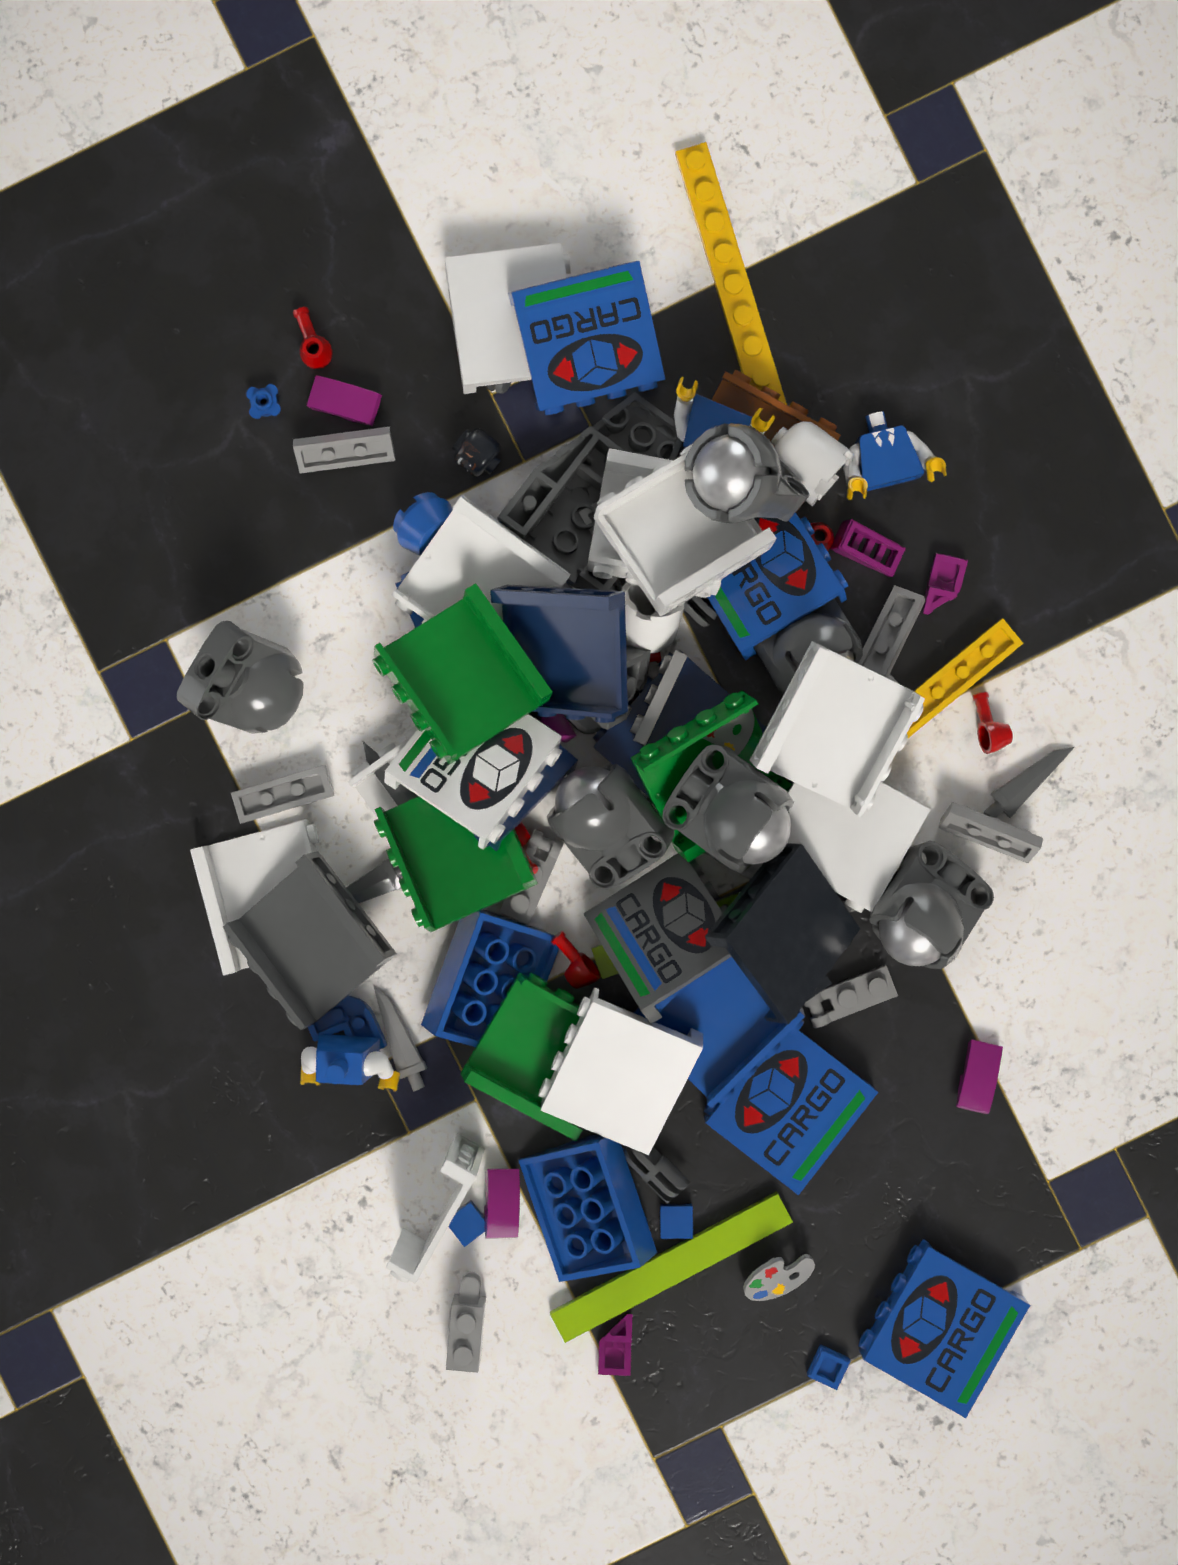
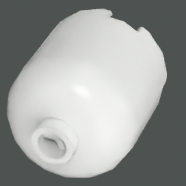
(811, 457)
(644, 625)

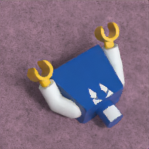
(698, 415)
(888, 458)
(347, 1061)

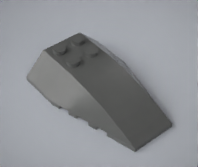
(557, 490)

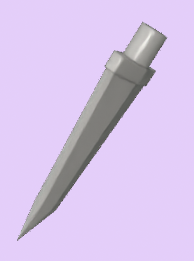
(404, 1052)

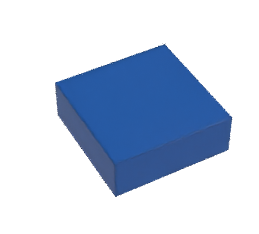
(676, 1221)
(467, 1223)
(828, 1367)

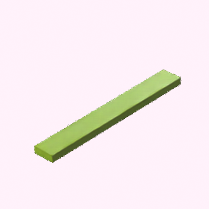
(671, 1267)

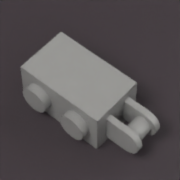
(466, 1326)

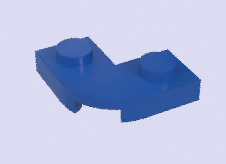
(353, 1017)

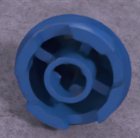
(421, 521)

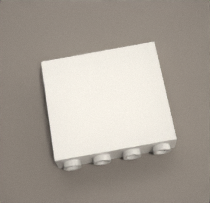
(482, 315)
(671, 543)
(856, 851)
(619, 1074)

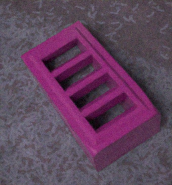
(843, 536)

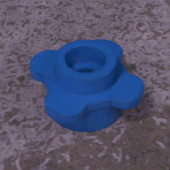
(256, 395)

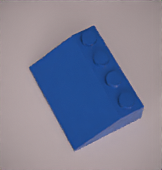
(480, 970)
(588, 1208)

